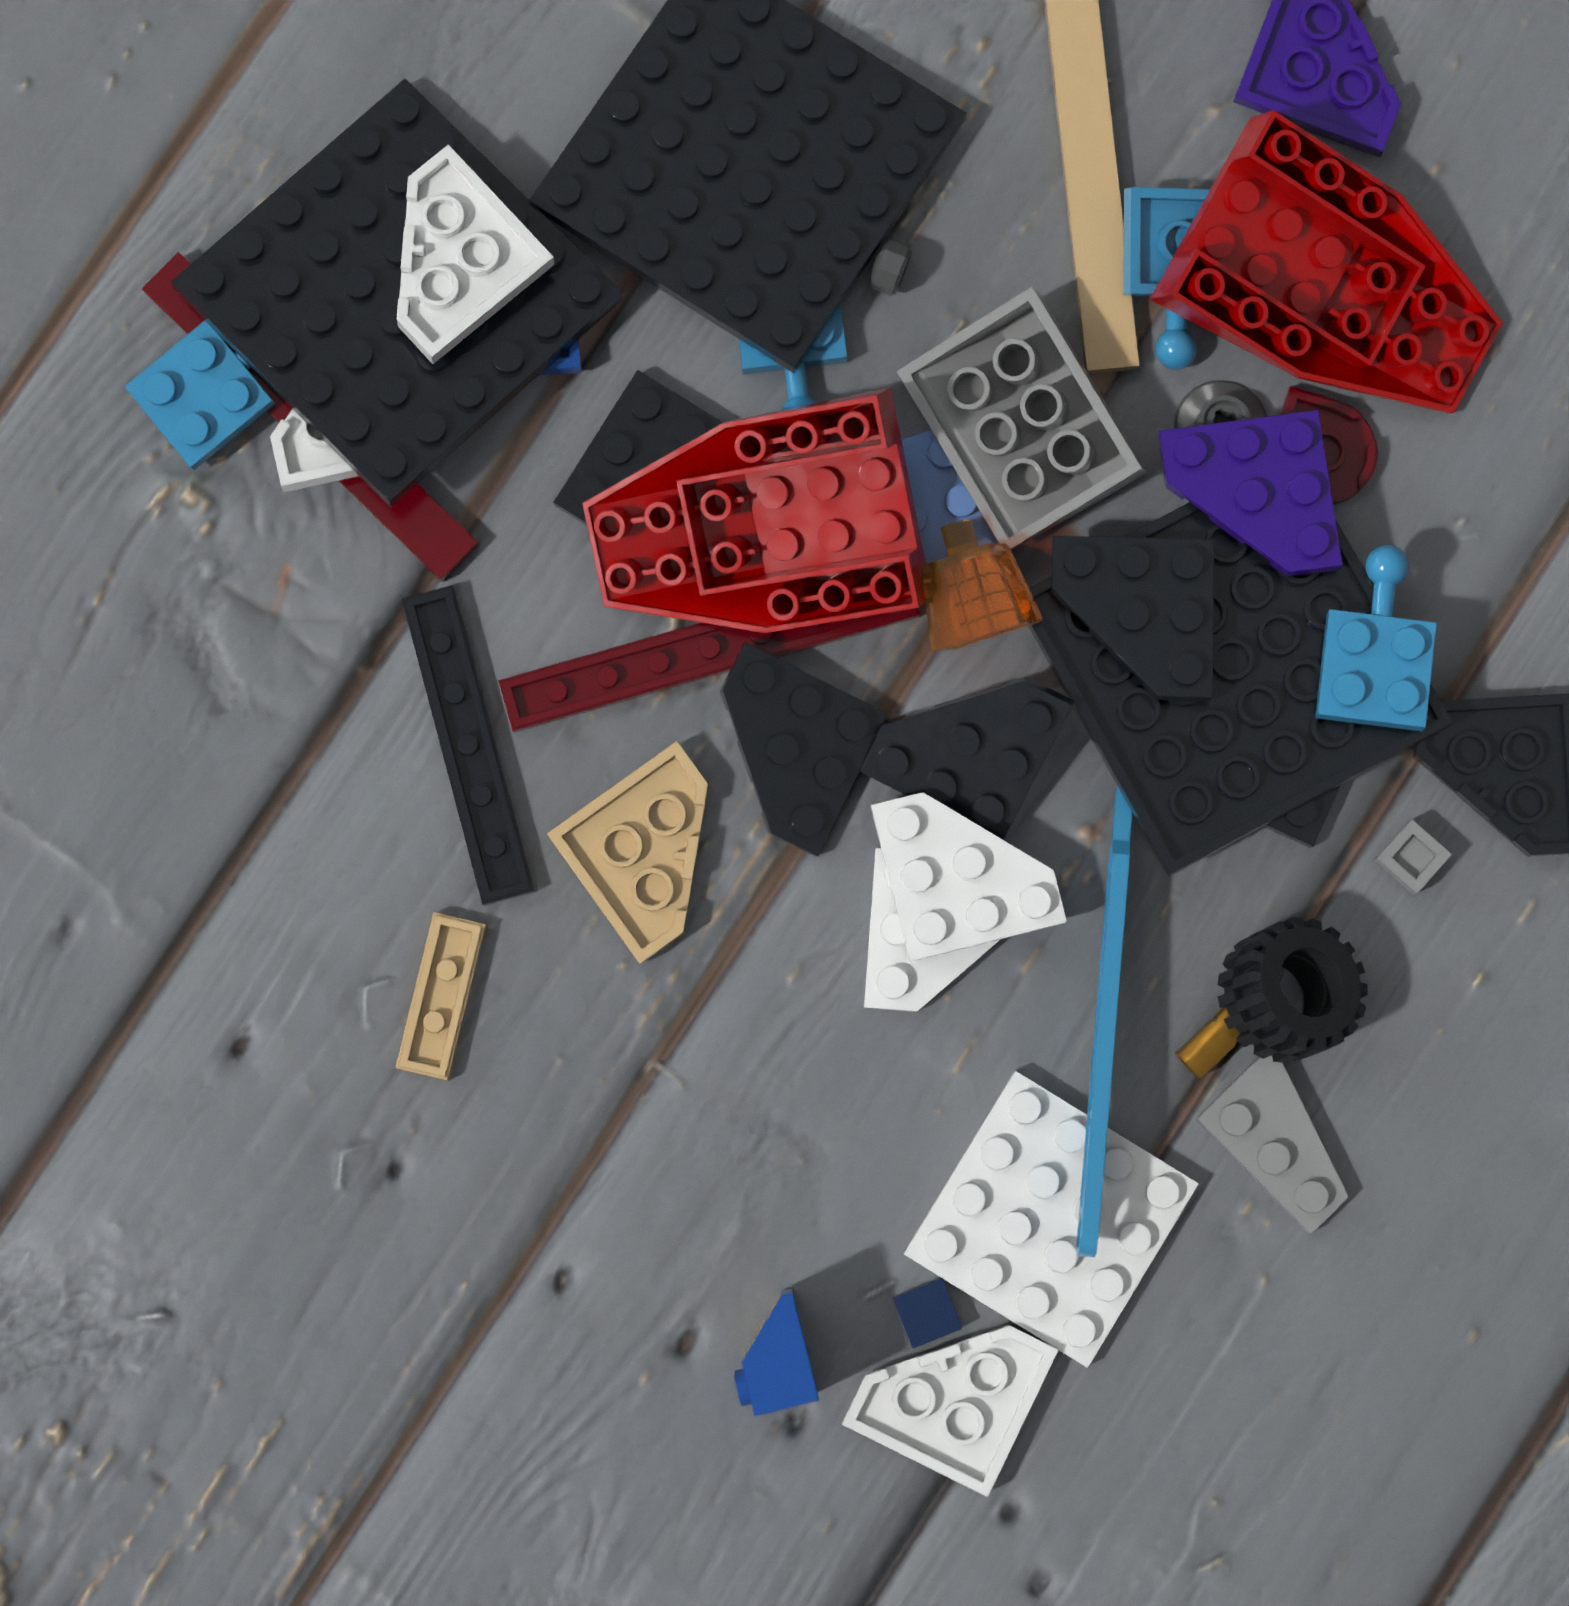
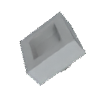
(1412, 857)

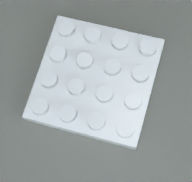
(1013, 1213)

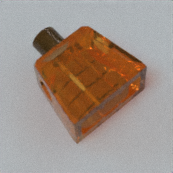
(974, 591)

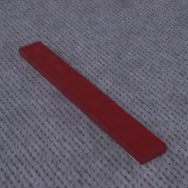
(413, 520)
(659, 665)

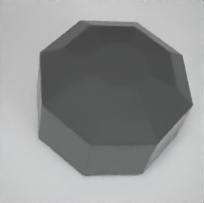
(890, 267)

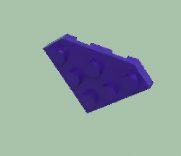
(1321, 74)
(1260, 485)

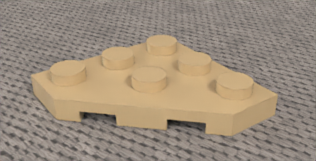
(640, 849)

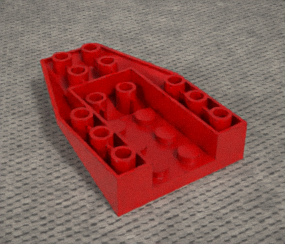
(1327, 274)
(768, 522)

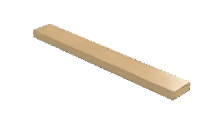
(1091, 184)

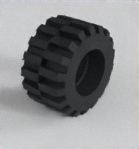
(1326, 978)

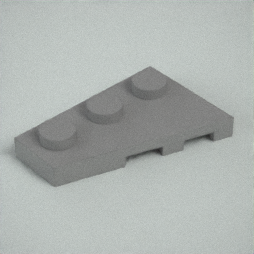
(1276, 1143)

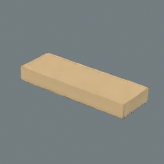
(441, 996)

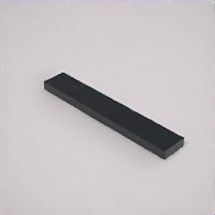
(468, 745)

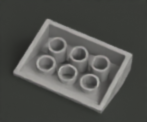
(1021, 420)

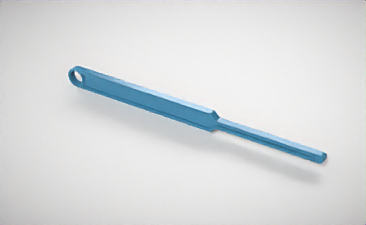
(1104, 1029)

